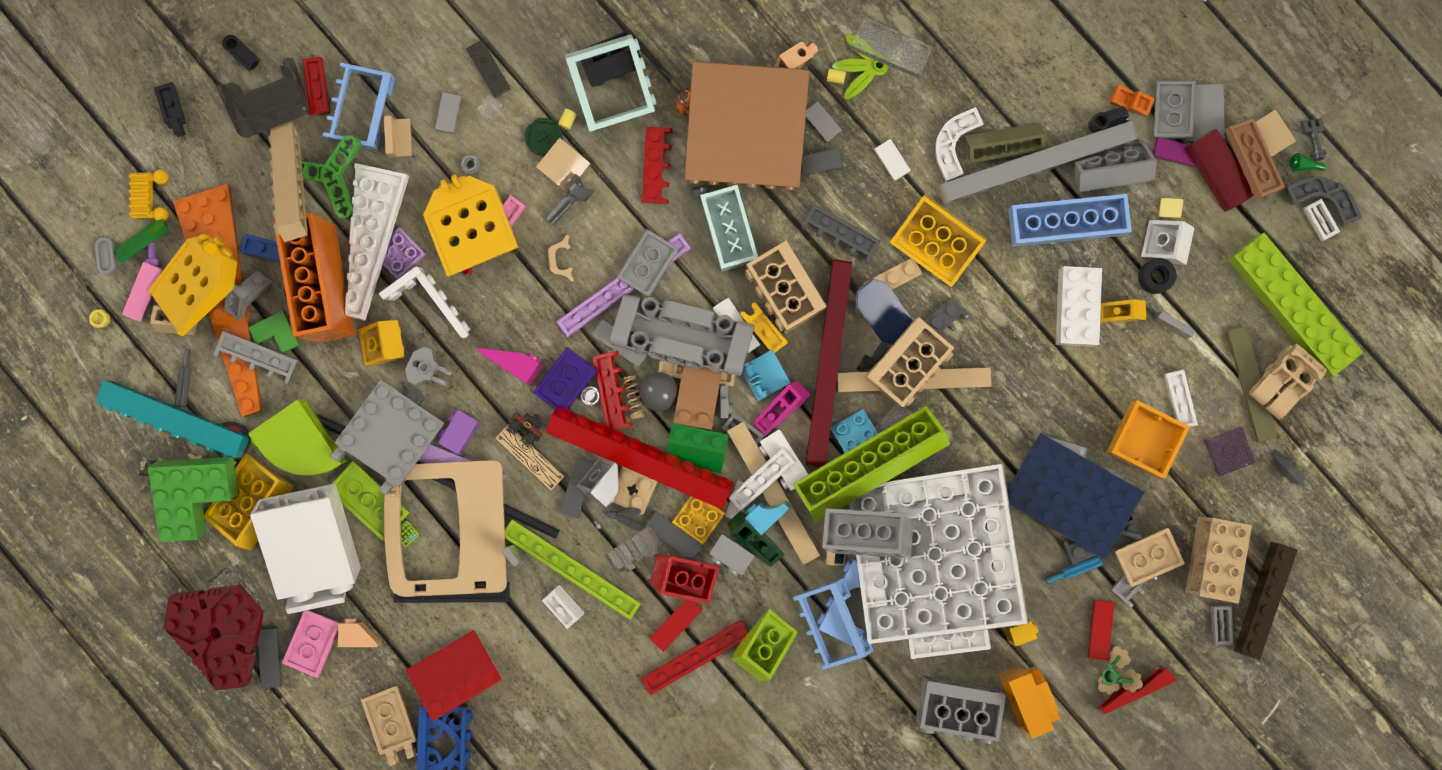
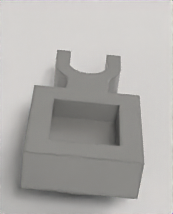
(726, 408)

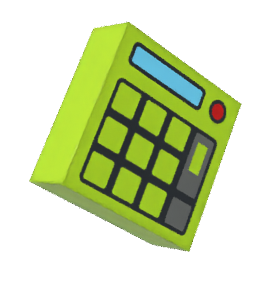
(408, 533)

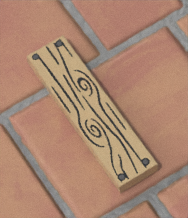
(531, 459)

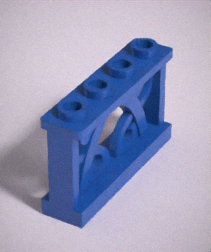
(424, 737)

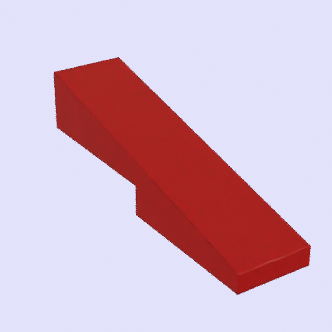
(1154, 682)

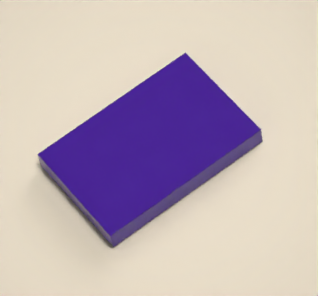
(565, 380)

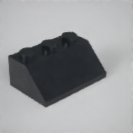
(609, 64)

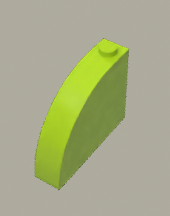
(296, 441)

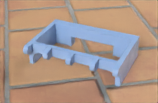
(385, 90)
(840, 593)

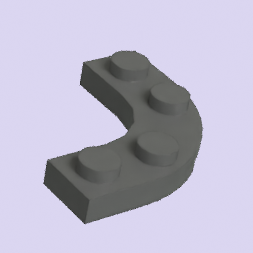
(1331, 191)

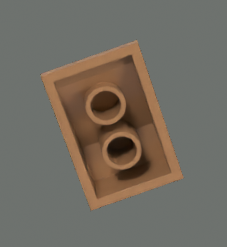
(697, 397)

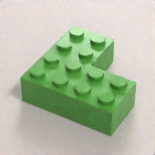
(180, 489)

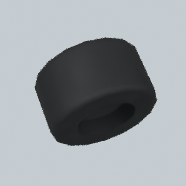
(1168, 271)

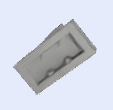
(245, 294)

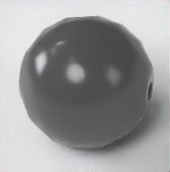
(658, 391)

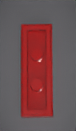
(316, 86)
(675, 624)
(1101, 630)

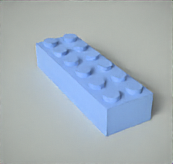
(1069, 220)

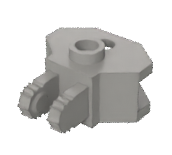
(427, 368)

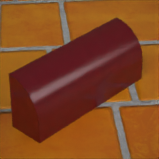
(1220, 170)

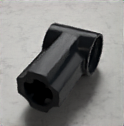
(241, 52)
(1109, 119)

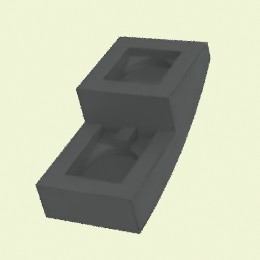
(822, 161)

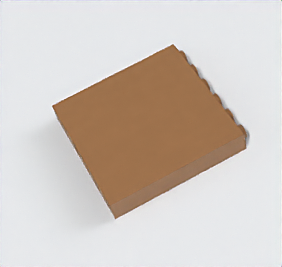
(746, 125)

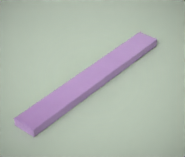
(606, 297)

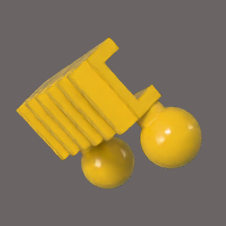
(142, 195)

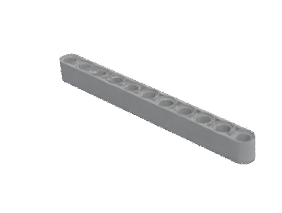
(1038, 162)

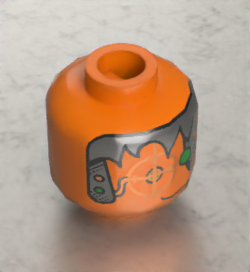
(683, 101)

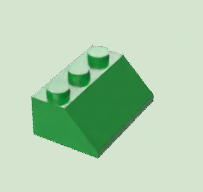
(698, 446)

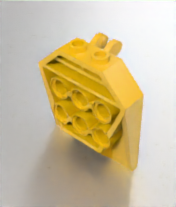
(450, 202)
(194, 281)

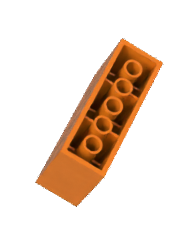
(315, 283)

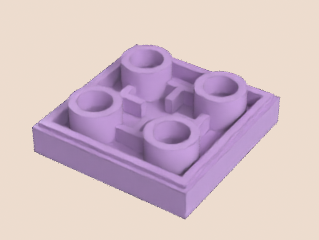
(402, 254)

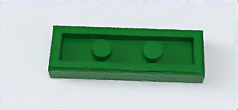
(141, 240)

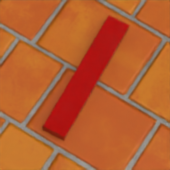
(695, 657)

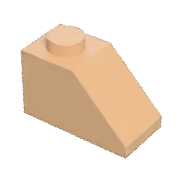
(356, 634)

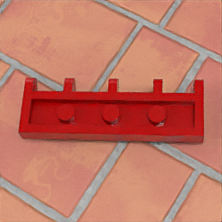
(654, 165)
(610, 391)

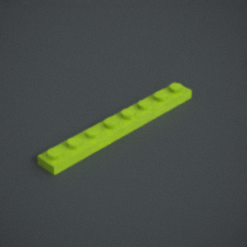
(571, 569)

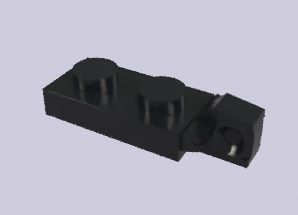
(171, 108)

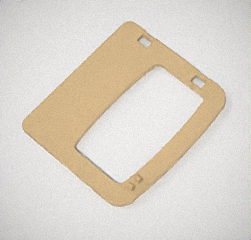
(481, 530)

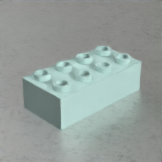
(729, 227)

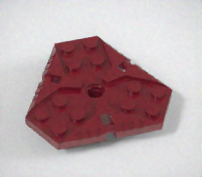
(217, 632)

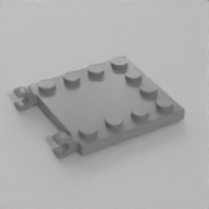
(388, 434)

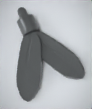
(625, 515)

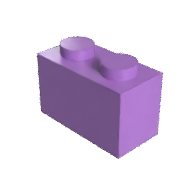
(458, 432)

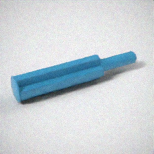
(1076, 569)

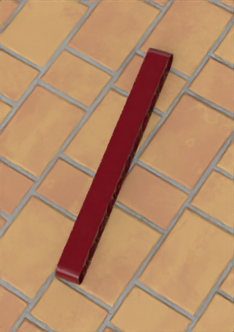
(828, 363)

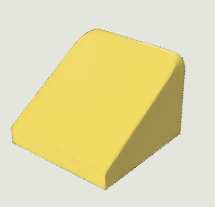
(1170, 208)

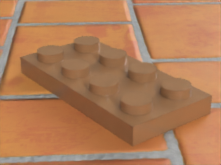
(1254, 158)

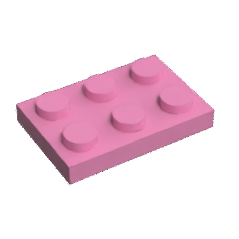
(311, 643)

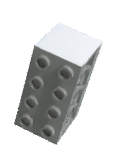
(868, 533)
(957, 696)

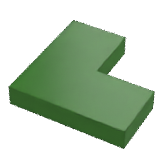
(275, 327)

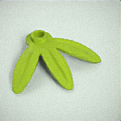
(867, 65)

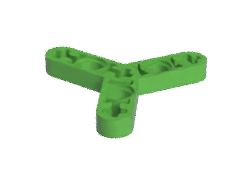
(338, 170)

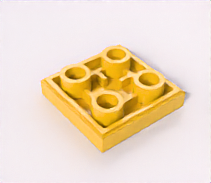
(698, 519)

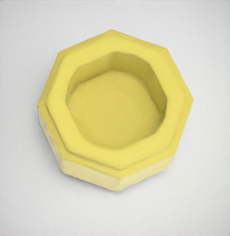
(99, 318)

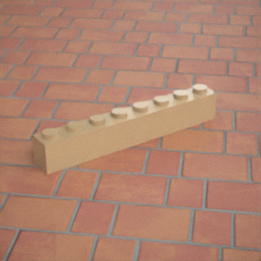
(287, 182)

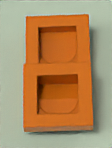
(1133, 101)

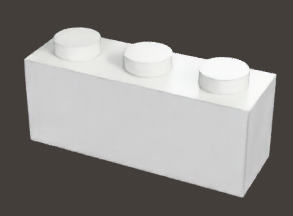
(771, 446)

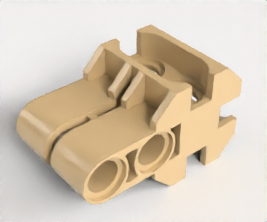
(1283, 387)

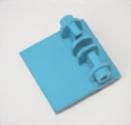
(765, 375)
(854, 430)

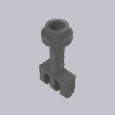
(1313, 129)

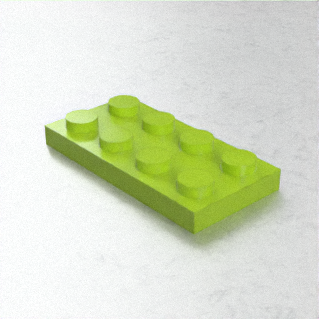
(362, 497)

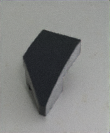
(867, 361)

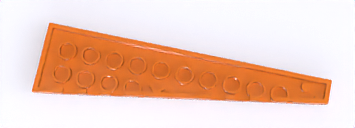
(212, 215)

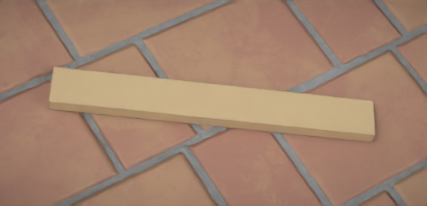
(942, 380)
(774, 494)

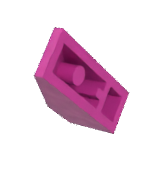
(782, 407)

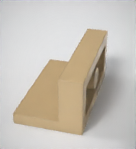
(397, 137)

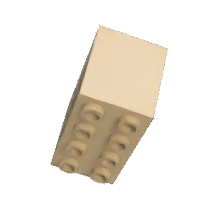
(792, 277)
(908, 349)
(1218, 559)

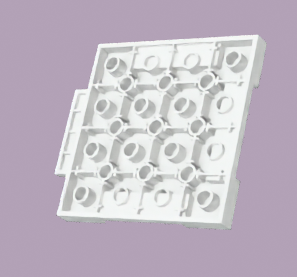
(959, 569)

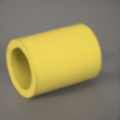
(836, 76)
(567, 119)

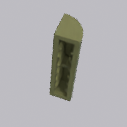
(1005, 142)

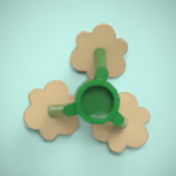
(1111, 676)

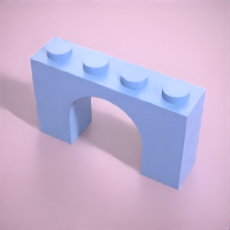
(832, 621)

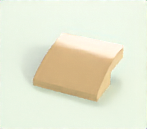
(562, 164)

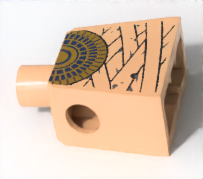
(797, 56)

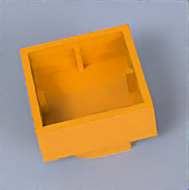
(1148, 439)
(1030, 700)

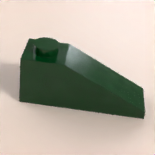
(759, 544)

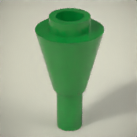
(1302, 163)

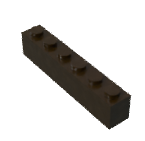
(1265, 600)

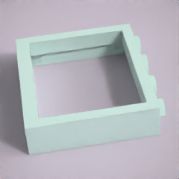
(573, 57)

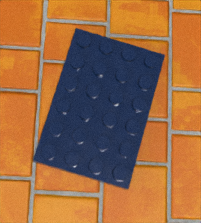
(1073, 496)

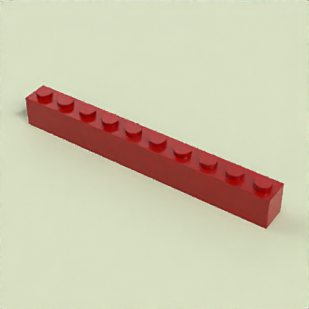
(639, 457)

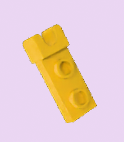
(764, 329)

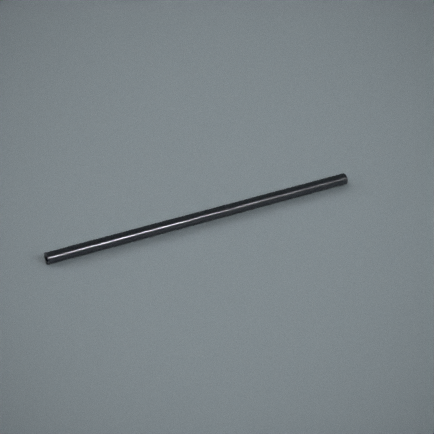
(449, 482)

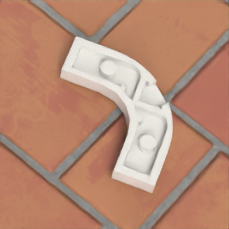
(947, 139)

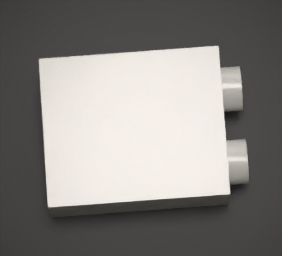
(306, 543)

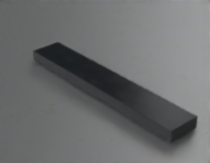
(503, 596)

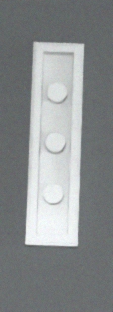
(762, 478)

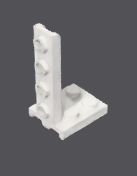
(409, 280)

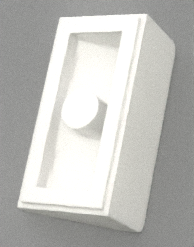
(563, 606)

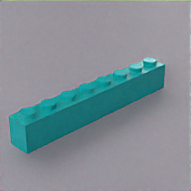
(172, 419)

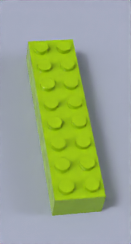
(1294, 304)
(872, 463)

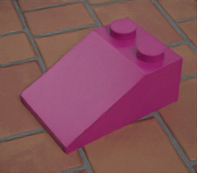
(520, 365)

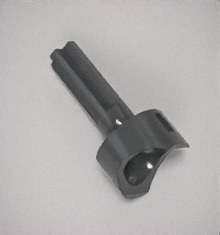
(576, 191)

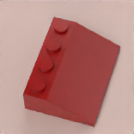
(453, 675)

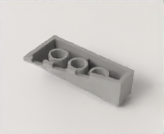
(1116, 168)

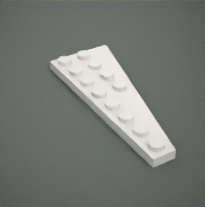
(375, 211)

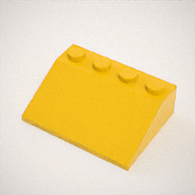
(938, 240)
(254, 483)

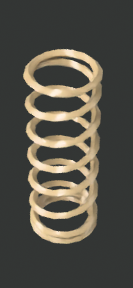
(634, 415)

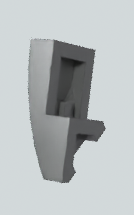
(1284, 465)

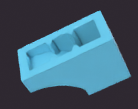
(763, 516)

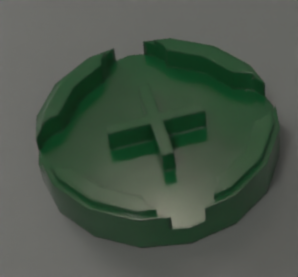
(542, 135)

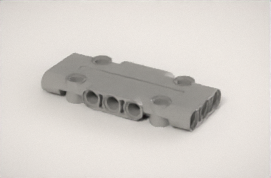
(682, 334)

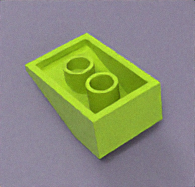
(764, 646)

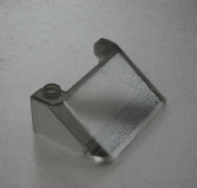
(266, 105)

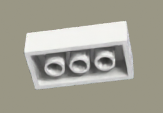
(1078, 306)

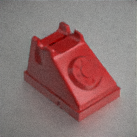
(684, 578)

